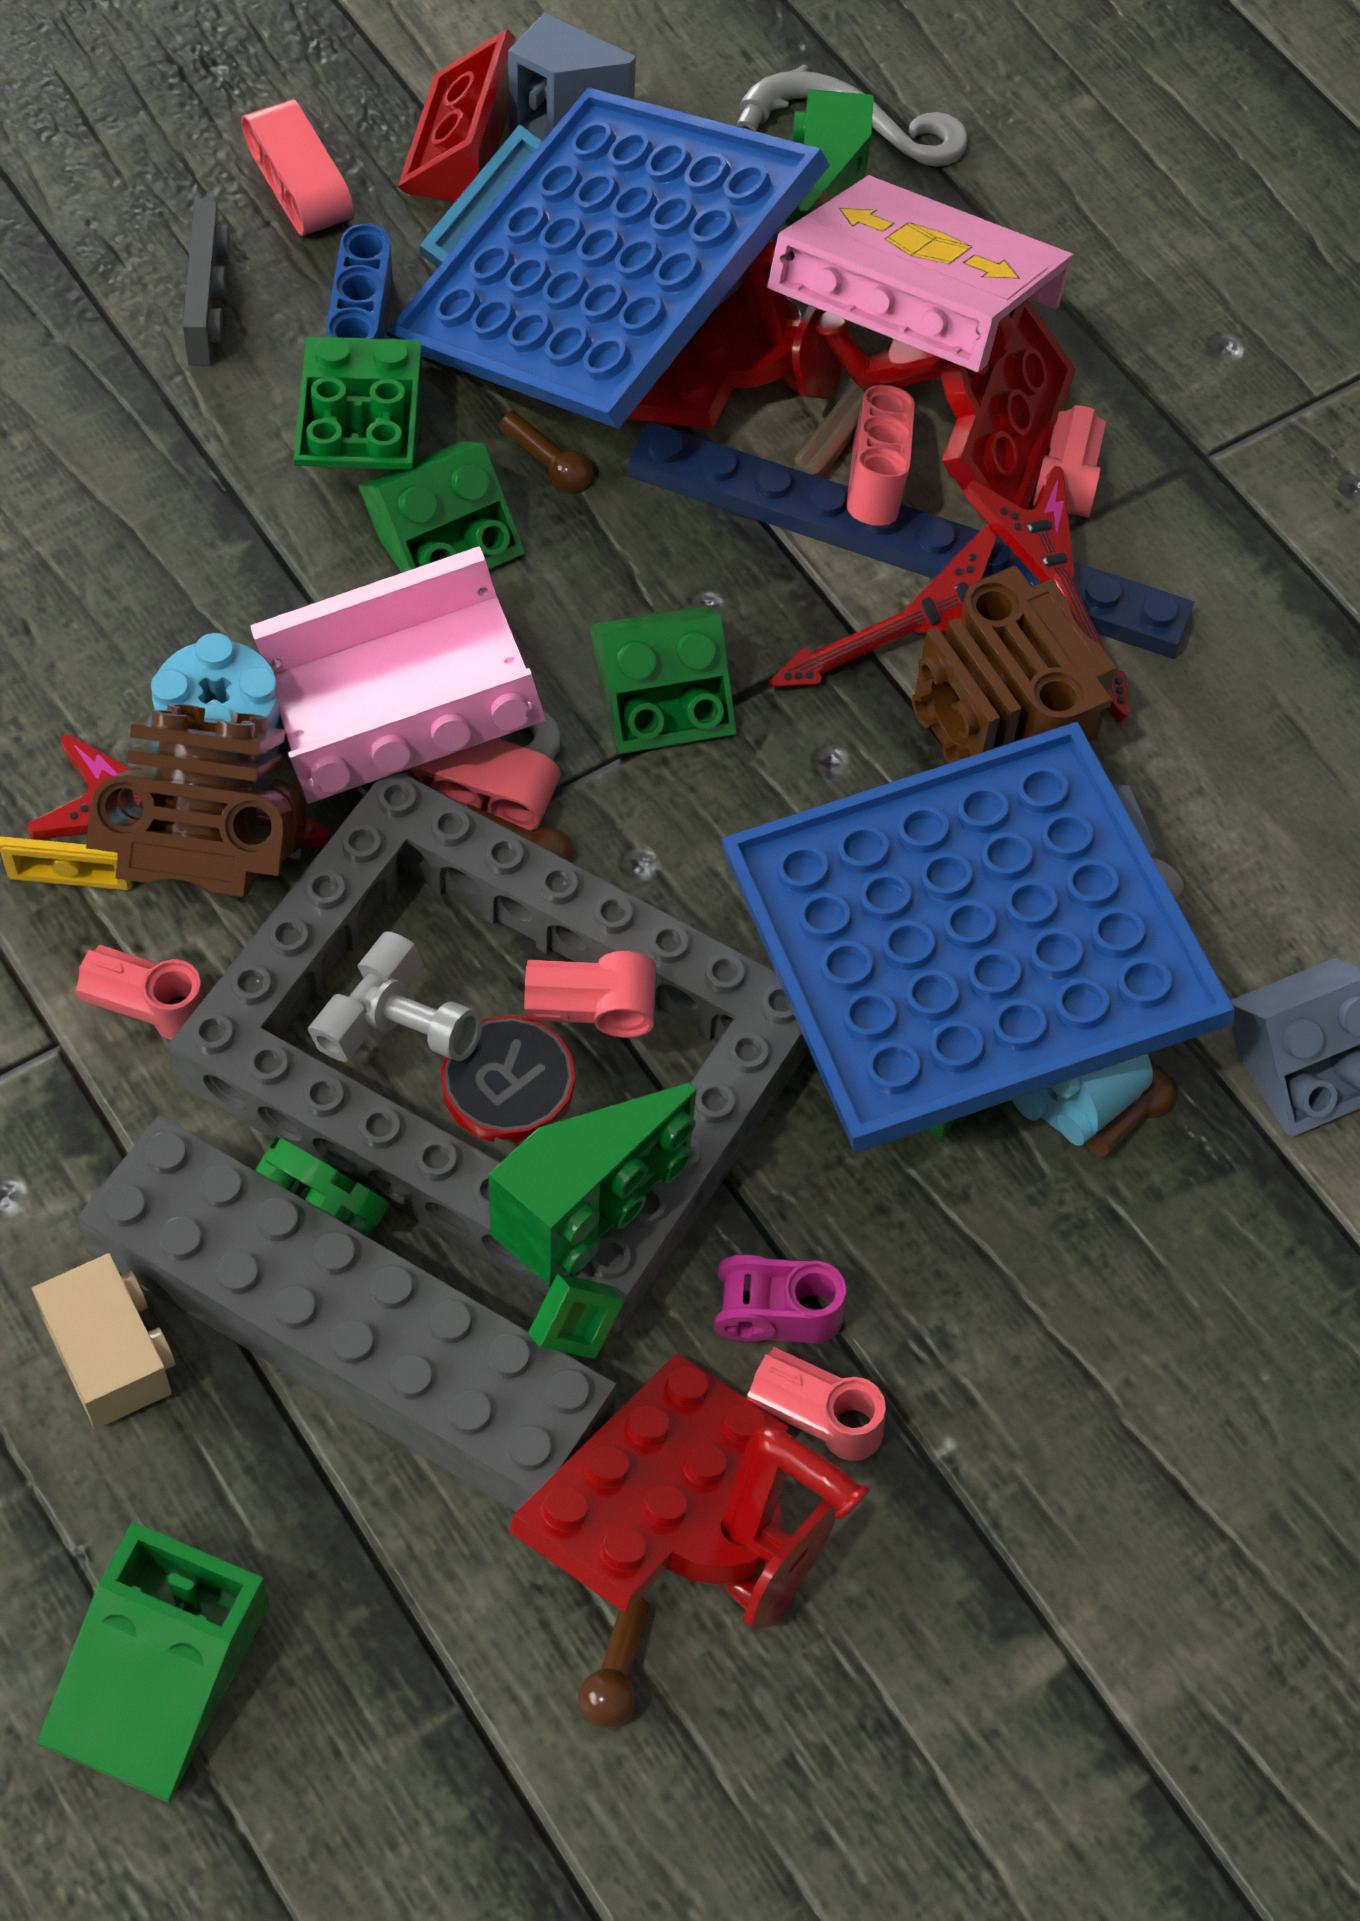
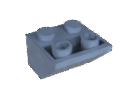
(555, 67)
(1304, 1044)

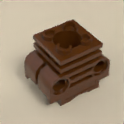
(1010, 669)
(199, 803)

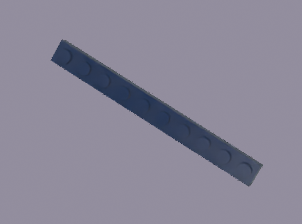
(912, 542)

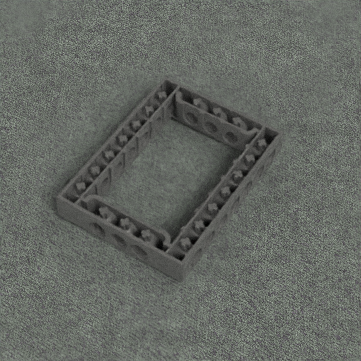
(239, 1058)

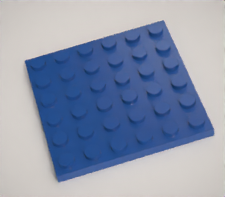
(607, 253)
(973, 936)

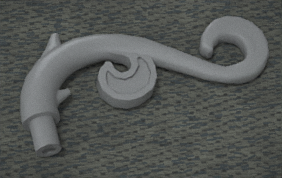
(778, 89)

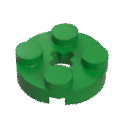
(322, 1186)

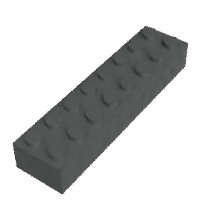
(345, 1315)

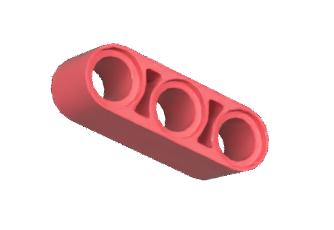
(297, 167)
(881, 455)
(495, 778)

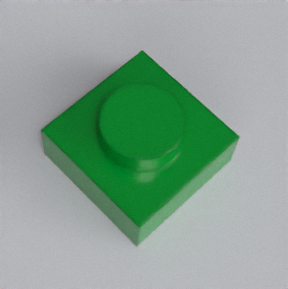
(576, 1316)

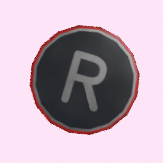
(511, 1080)

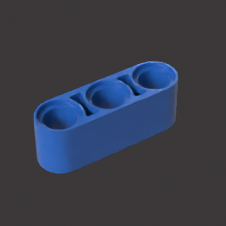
(361, 284)

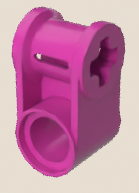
(775, 1297)

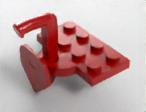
(743, 345)
(1000, 411)
(689, 1488)

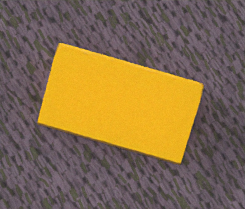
(60, 863)

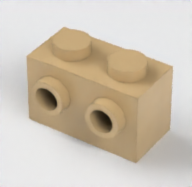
(103, 1339)

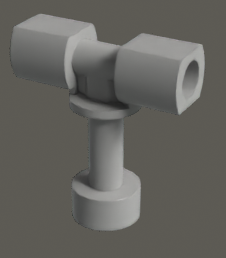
(384, 1002)

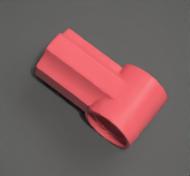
(1076, 450)
(140, 987)
(611, 994)
(814, 1400)

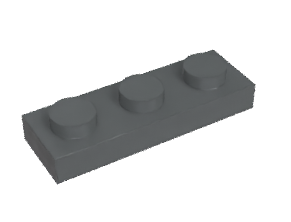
(205, 283)

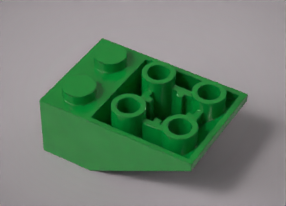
(842, 129)
(359, 403)
(586, 1176)
(153, 1661)

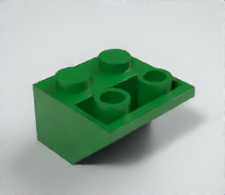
(442, 509)
(664, 678)

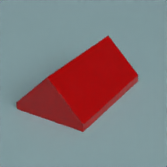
(460, 122)

